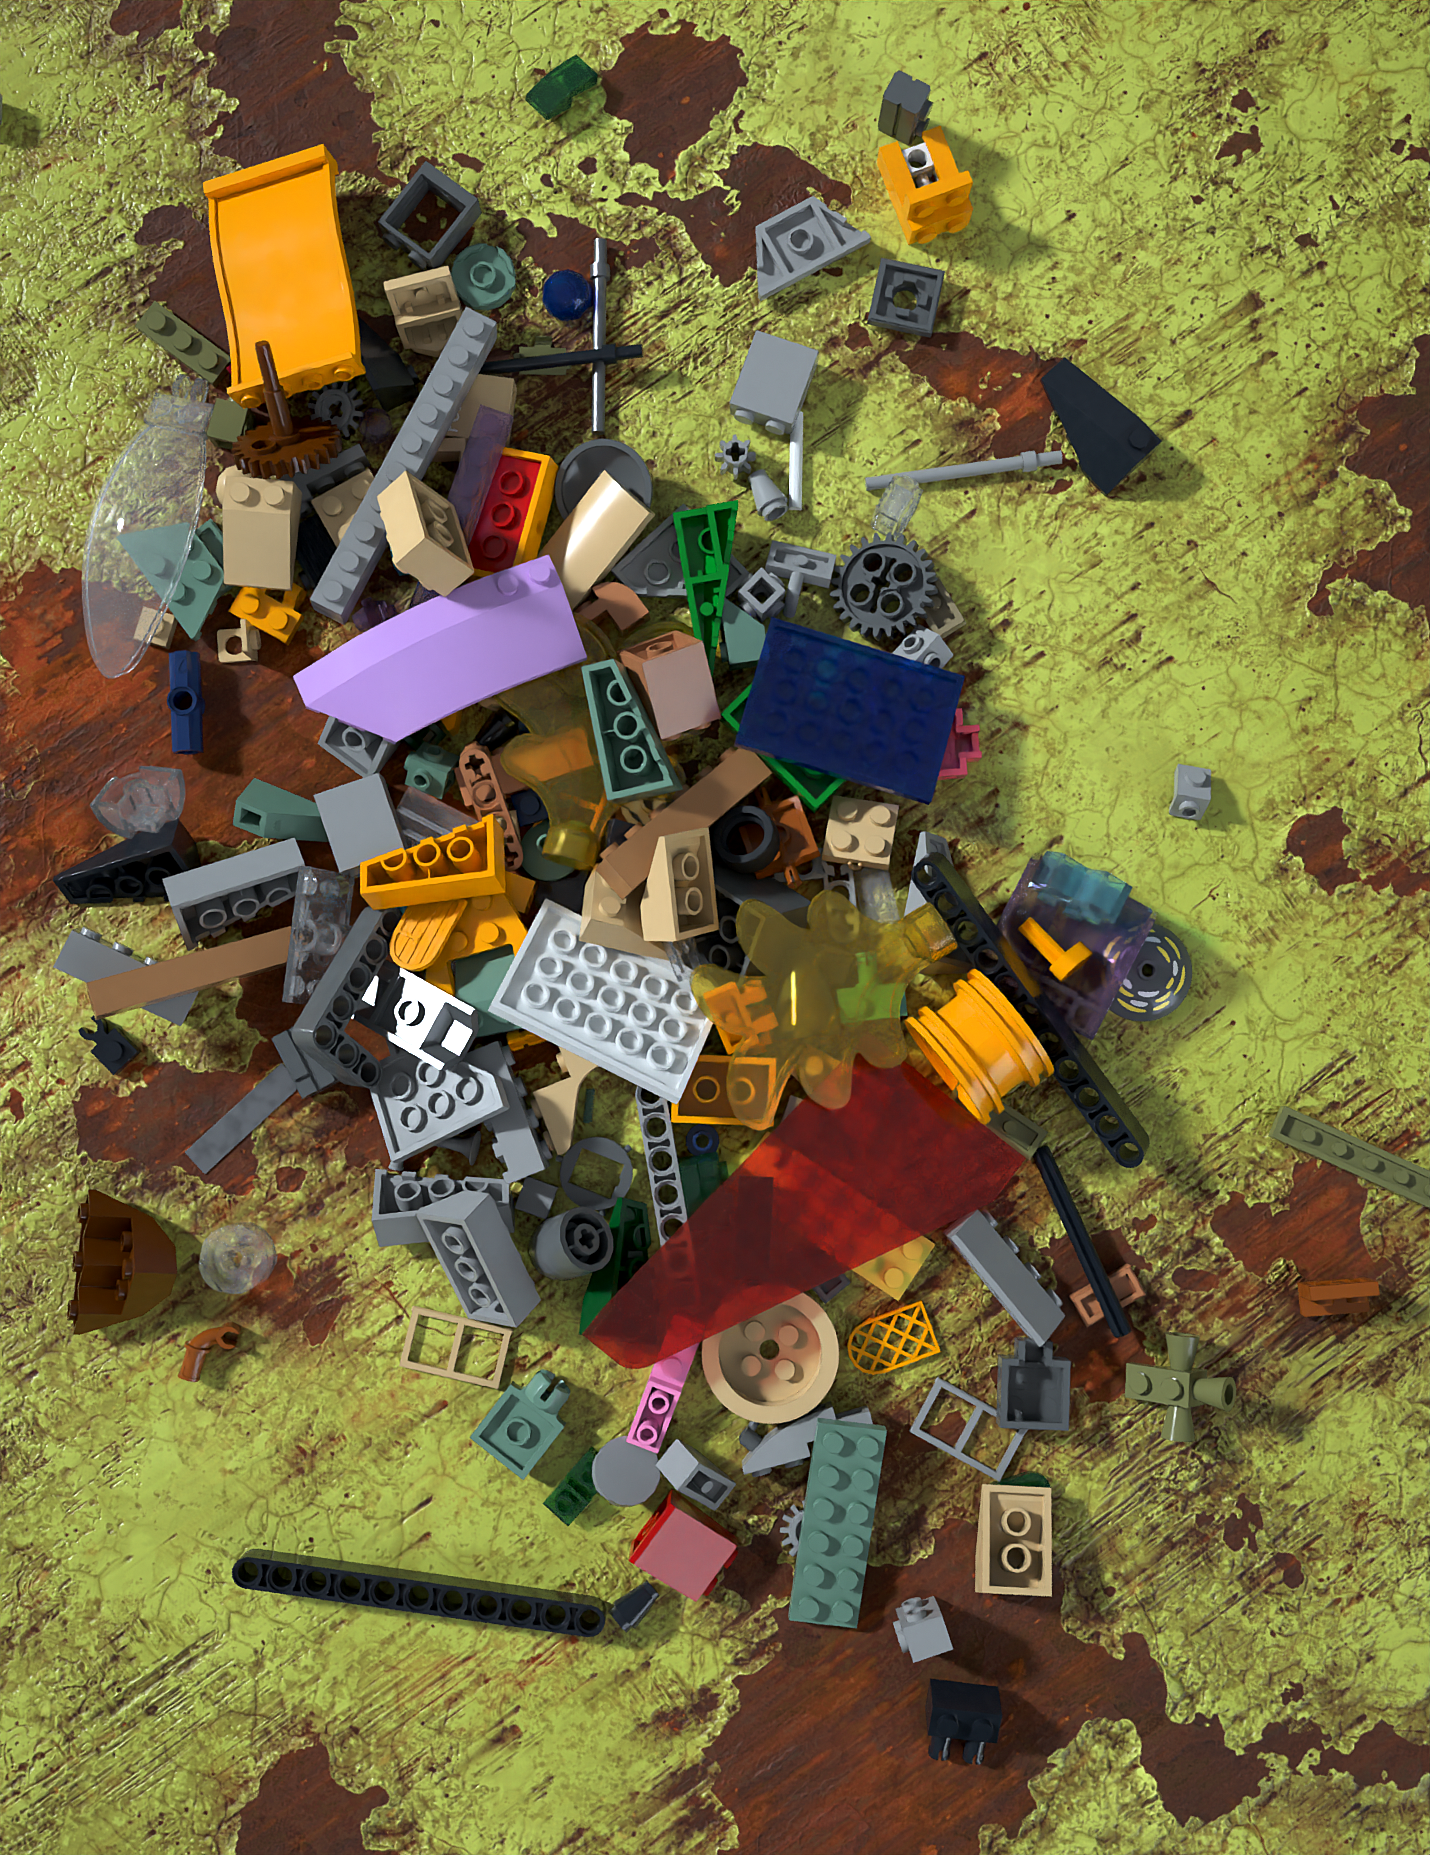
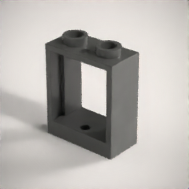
(429, 179)

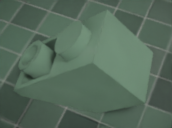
(742, 638)

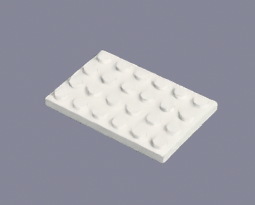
(604, 1004)

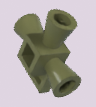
(1179, 1386)

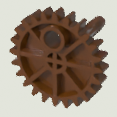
(284, 443)

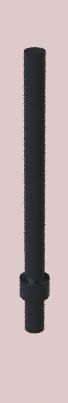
(608, 354)

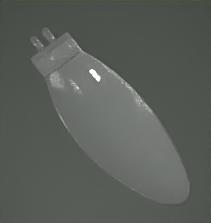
(144, 527)

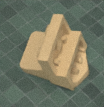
(424, 309)

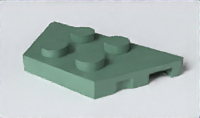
(197, 588)

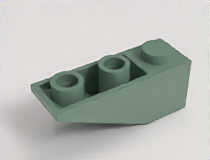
(278, 814)

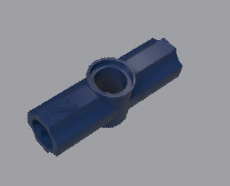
(186, 681)

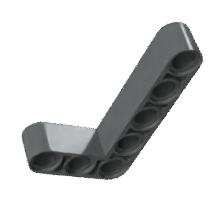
(337, 996)

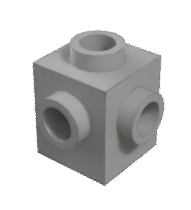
(761, 584)
(925, 647)

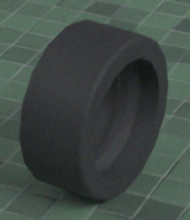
(733, 821)

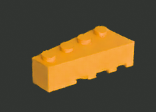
(438, 869)

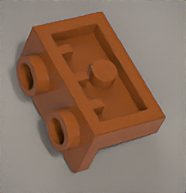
(1336, 1296)

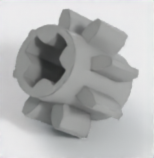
(739, 447)

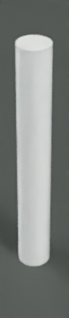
(796, 465)

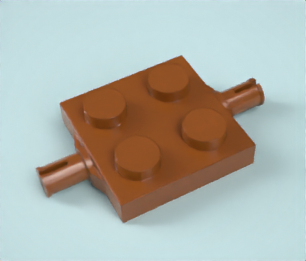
(796, 838)

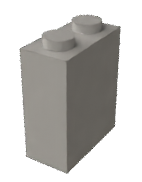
(773, 383)
(360, 822)

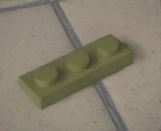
(184, 344)
(1012, 1128)

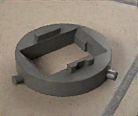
(586, 1197)

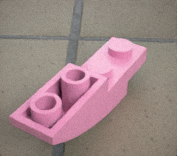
(660, 1400)

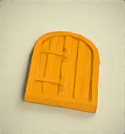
(424, 933)

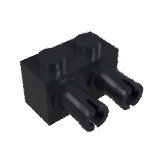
(963, 1713)

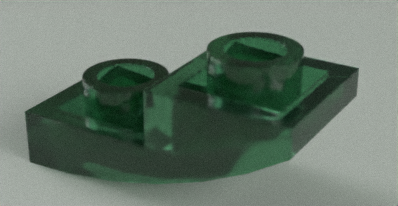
(555, 90)
(574, 1490)

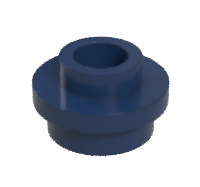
(700, 1129)

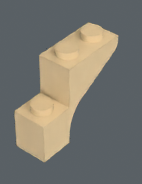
(559, 1101)

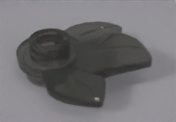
(563, 891)

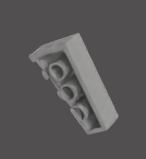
(232, 889)
(93, 958)
(515, 1128)

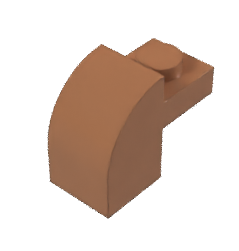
(618, 604)

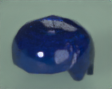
(567, 295)

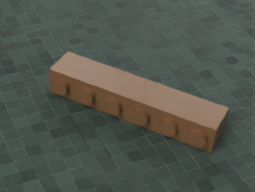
(693, 808)

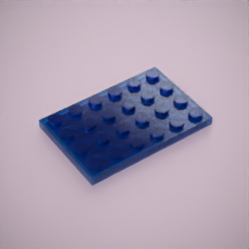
(849, 711)

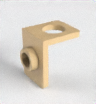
(250, 643)

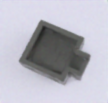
(1033, 1387)

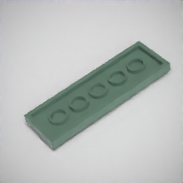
(837, 1522)

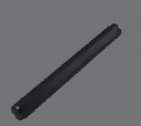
(1081, 1242)

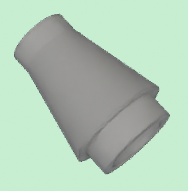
(767, 496)

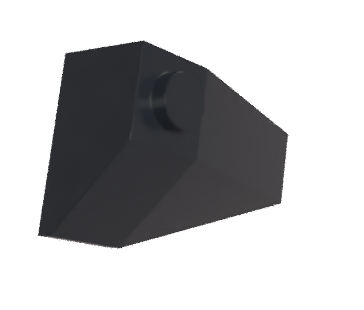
(131, 867)

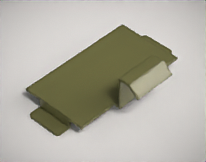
(542, 347)

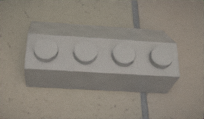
(479, 1258)
(1005, 1275)

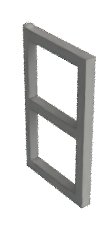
(956, 1451)

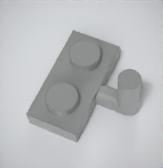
(799, 566)

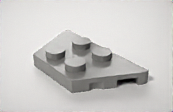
(801, 244)

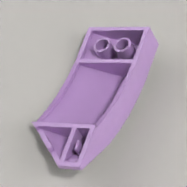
(448, 653)

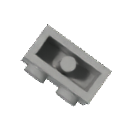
(922, 1629)

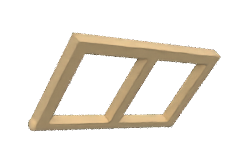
(449, 1372)

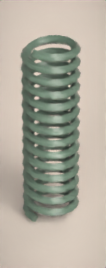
(588, 1104)

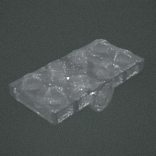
(317, 929)

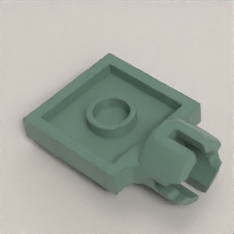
(523, 1423)

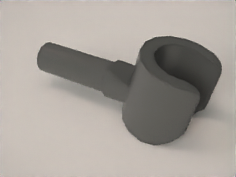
(749, 1437)

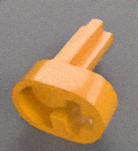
(1062, 962)

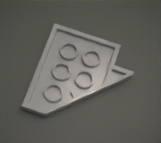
(428, 1105)

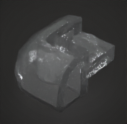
(140, 801)

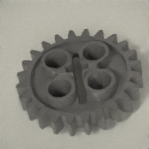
(911, 594)

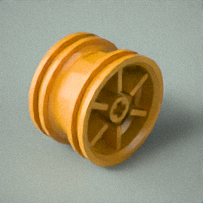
(980, 1045)

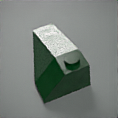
(630, 1244)

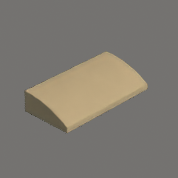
(595, 537)

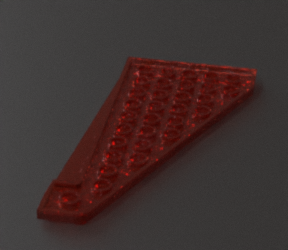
(808, 1208)

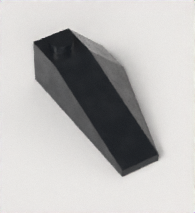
(385, 370)
(1098, 426)

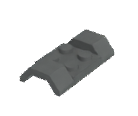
(418, 1016)

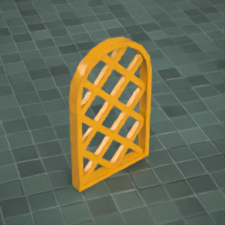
(875, 1320)

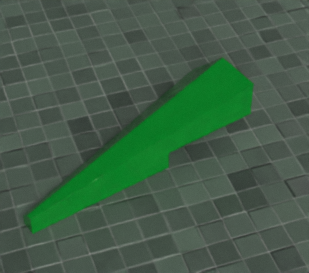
(705, 553)

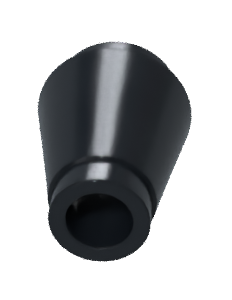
(497, 729)
(633, 1606)

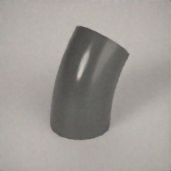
(571, 1244)

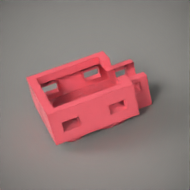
(960, 749)

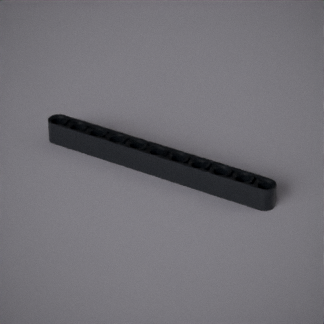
(1030, 993)
(405, 1600)

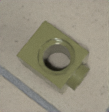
(229, 422)

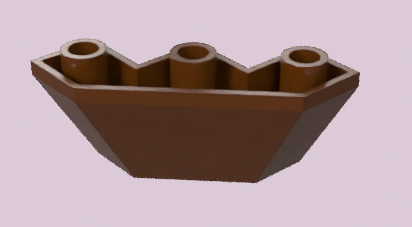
(120, 1265)

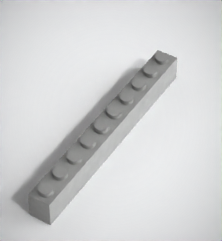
(410, 452)

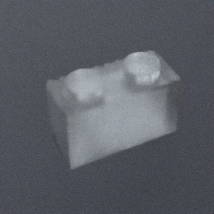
(896, 506)

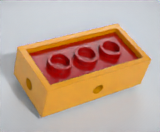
(513, 513)

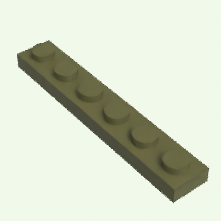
(1352, 1155)

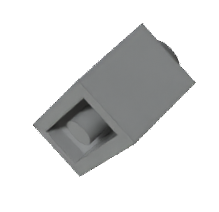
(695, 1475)

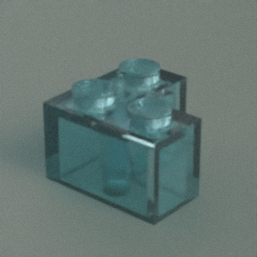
(1080, 890)

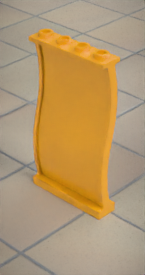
(284, 274)

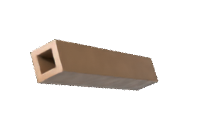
(188, 973)

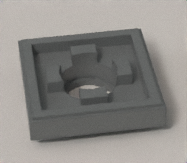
(919, 280)

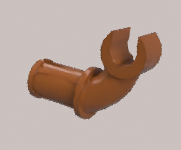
(201, 1345)

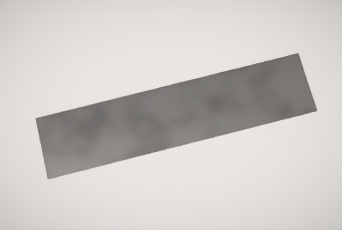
(242, 1119)

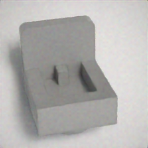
(1191, 792)

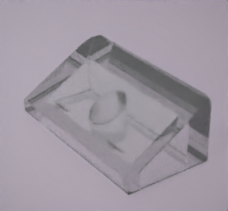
(875, 894)

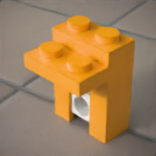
(934, 205)

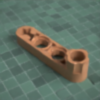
(496, 806)

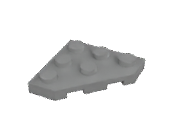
(656, 569)

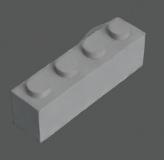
(401, 1196)

